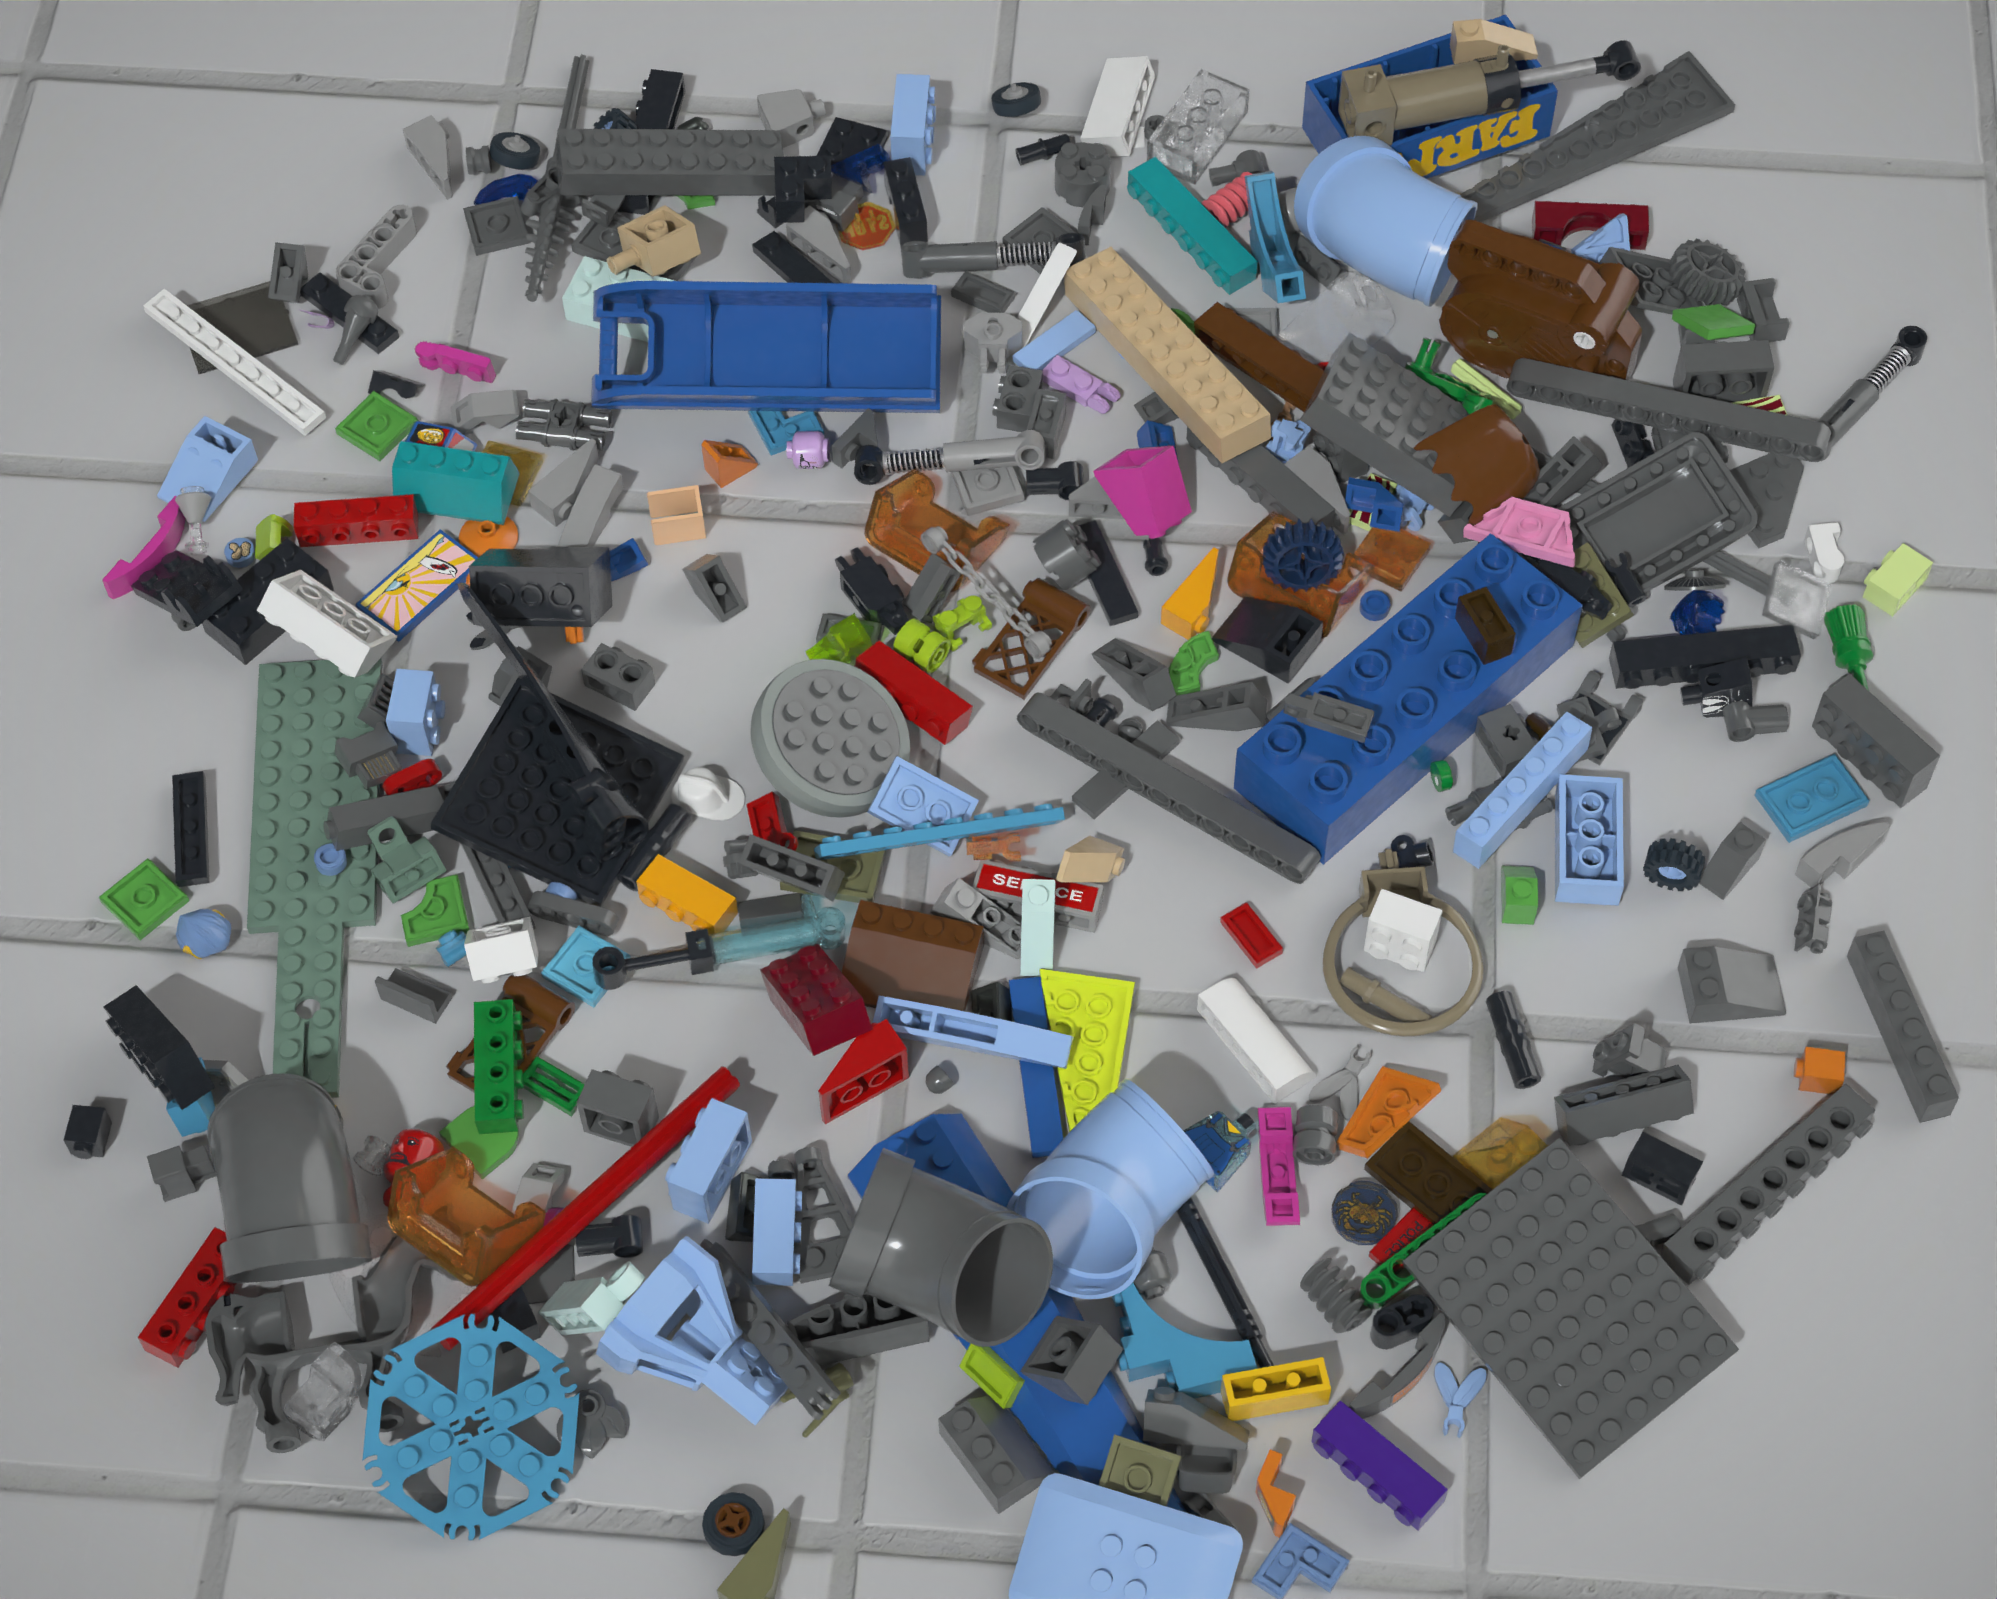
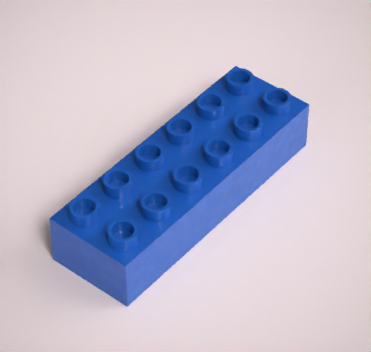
(1423, 695)

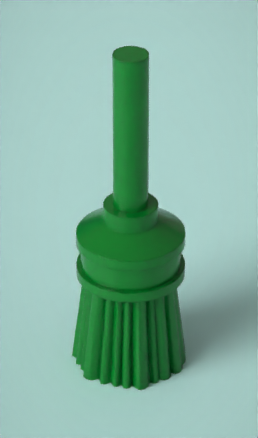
(1849, 639)

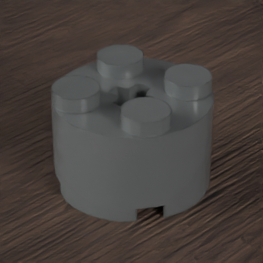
(1080, 171)
(1065, 553)

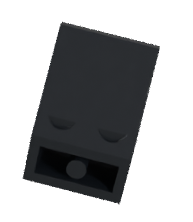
(1270, 636)

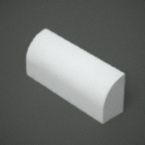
(1119, 104)
(1254, 1039)

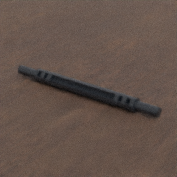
(1223, 1281)

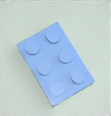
(917, 797)

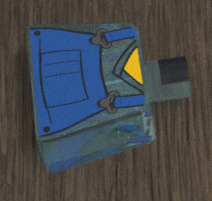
(1222, 1144)

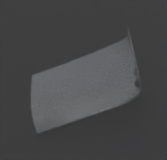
(1335, 314)

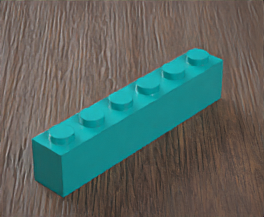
(1192, 225)

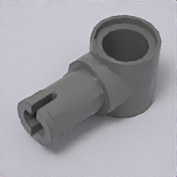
(1245, 162)

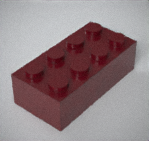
(816, 999)

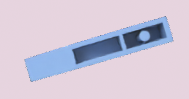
(973, 1032)

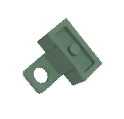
(404, 864)

